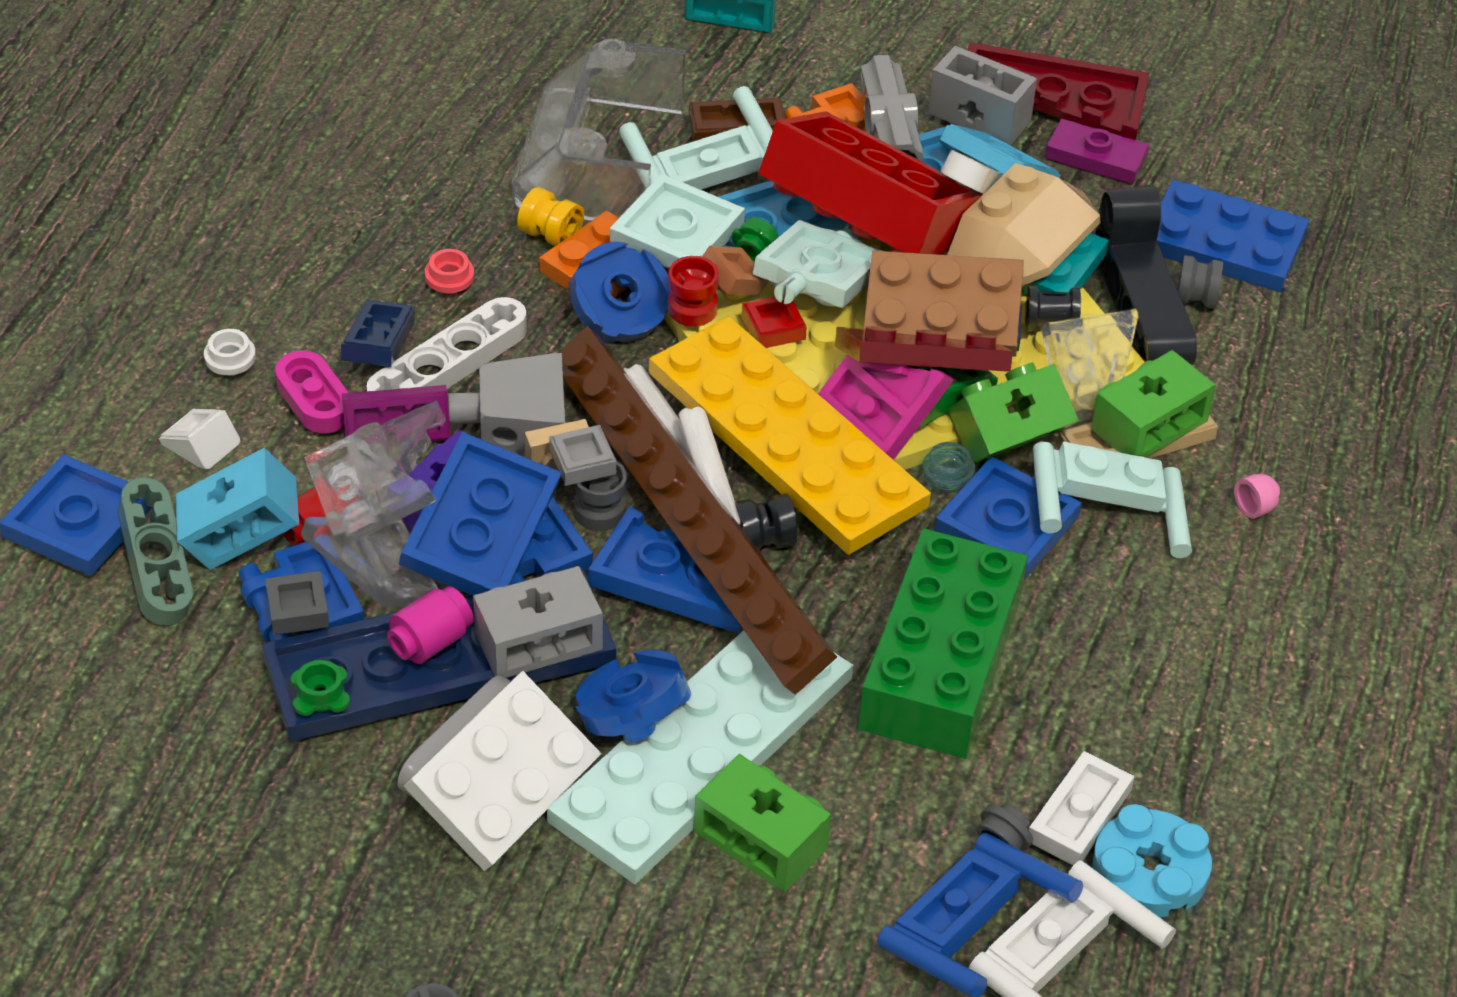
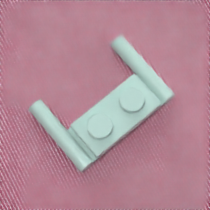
(711, 158)
(1110, 479)

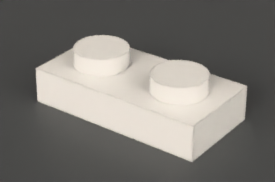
(1080, 808)

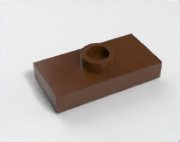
(715, 117)

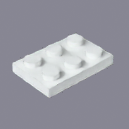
(502, 770)

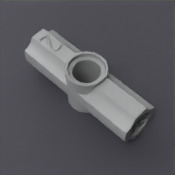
(888, 108)

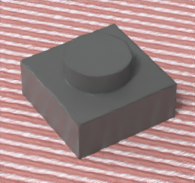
(297, 602)

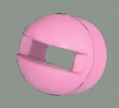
(1256, 495)

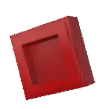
(773, 322)

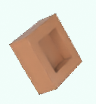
(735, 271)

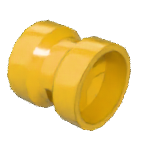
(548, 217)

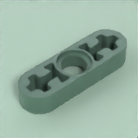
(145, 571)

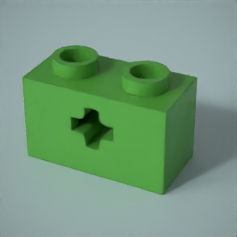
(1153, 406)
(1039, 408)
(762, 822)

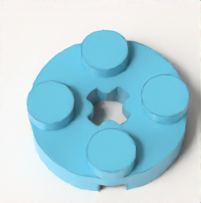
(1161, 835)

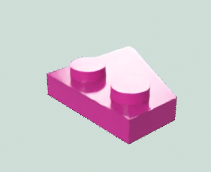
(884, 399)

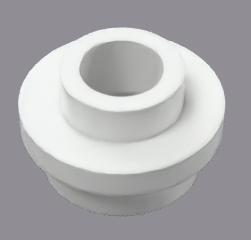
(229, 352)

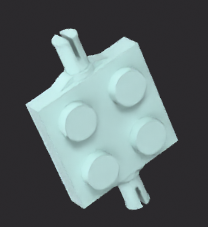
(816, 263)

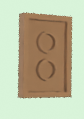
(946, 295)

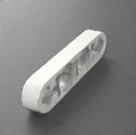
(493, 326)

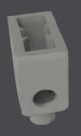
(513, 400)

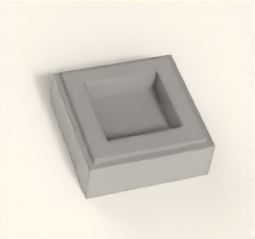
(582, 455)

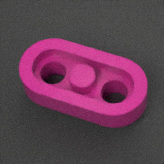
(311, 390)

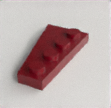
(1079, 90)

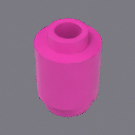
(429, 624)

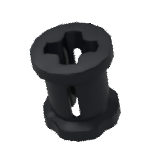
(1049, 307)

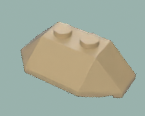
(1026, 219)

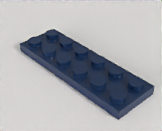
(385, 684)

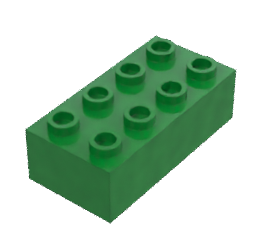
(942, 643)

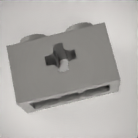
(982, 94)
(538, 622)

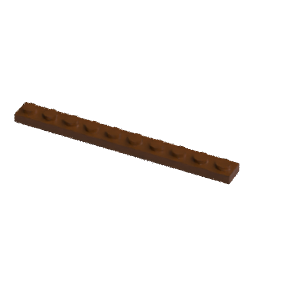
(695, 514)

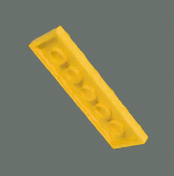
(790, 435)

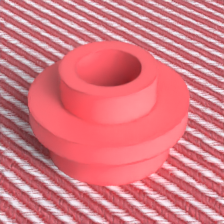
(449, 271)

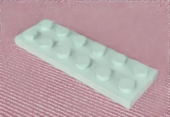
(644, 791)

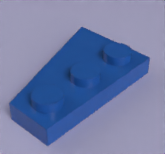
(657, 572)

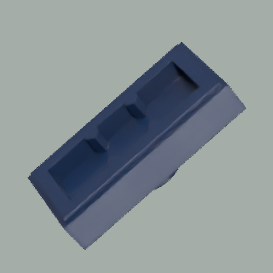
(378, 333)

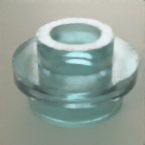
(948, 466)

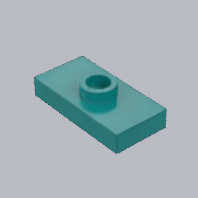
(744, 14)

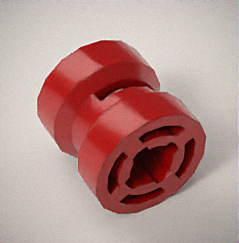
(693, 291)

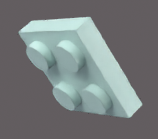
(676, 221)

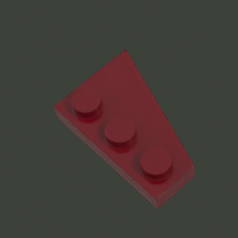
(923, 349)

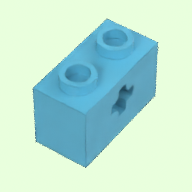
(237, 509)

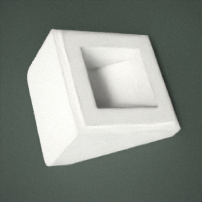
(202, 437)

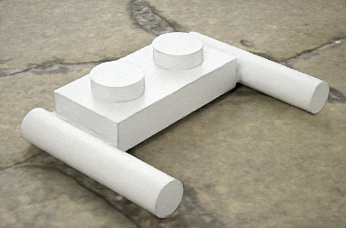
(1058, 930)

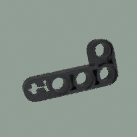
(1139, 274)

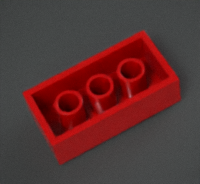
(866, 183)

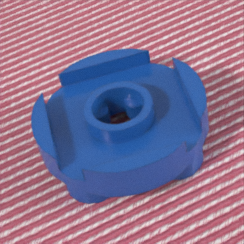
(627, 267)
(633, 696)

